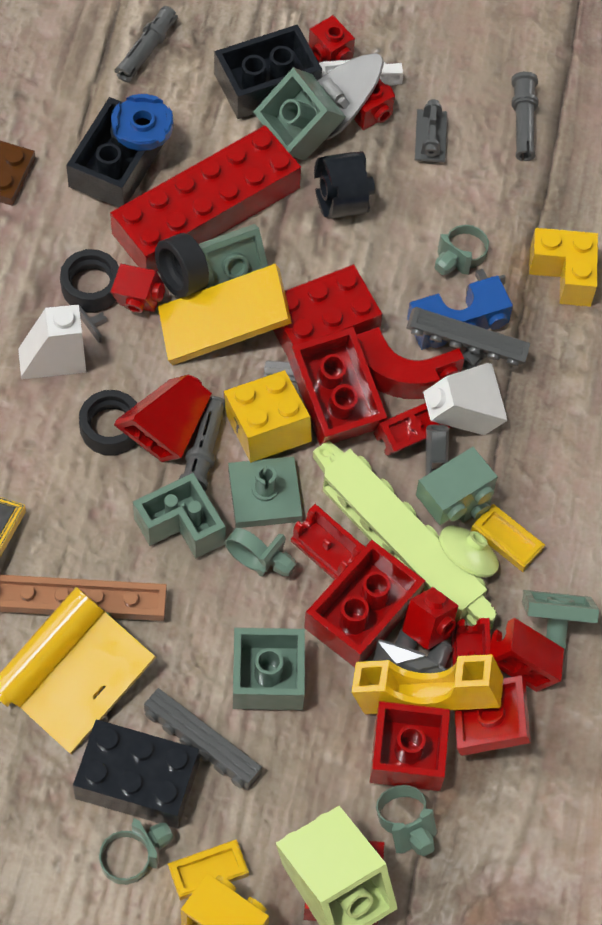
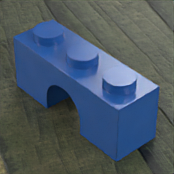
(487, 308)

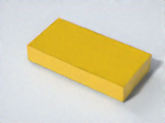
(508, 537)
(220, 860)

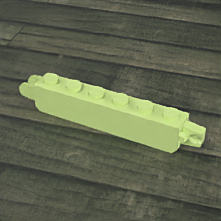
(395, 527)

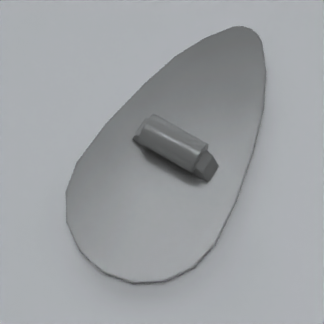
(352, 85)

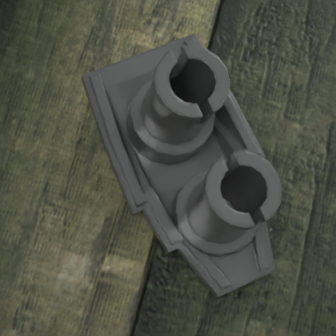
(405, 656)

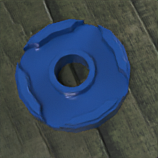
(146, 136)

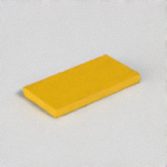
(224, 314)

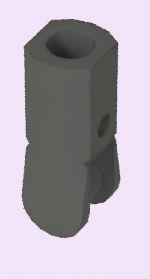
(436, 446)

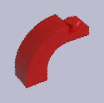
(403, 376)

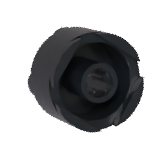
(343, 185)

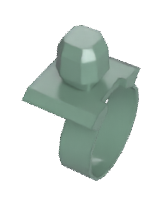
(452, 257)
(262, 556)
(414, 835)
(158, 836)

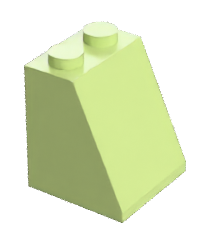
(337, 871)

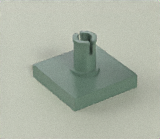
(234, 254)
(265, 492)
(559, 610)

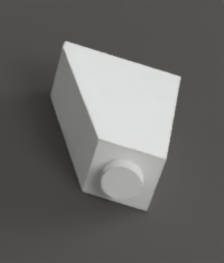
(53, 344)
(467, 400)

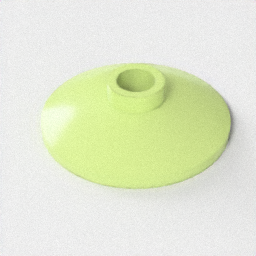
(469, 551)

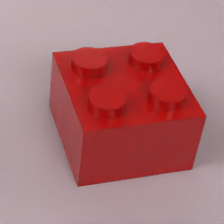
(410, 746)

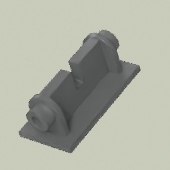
(431, 133)

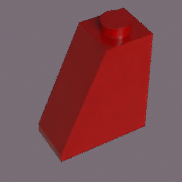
(166, 417)

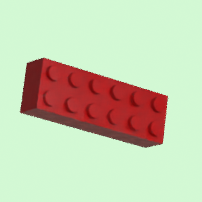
(208, 196)

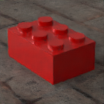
(328, 306)
(336, 386)
(363, 604)

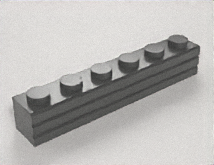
(468, 336)
(195, 733)

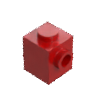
(331, 41)
(377, 107)
(138, 288)
(430, 618)

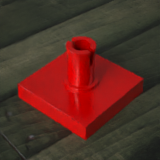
(495, 727)

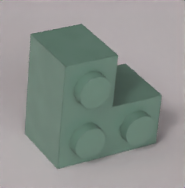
(458, 488)
(182, 509)

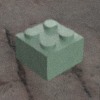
(299, 113)
(269, 668)

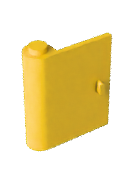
(68, 665)

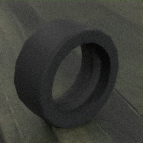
(82, 261)
(182, 265)
(98, 402)

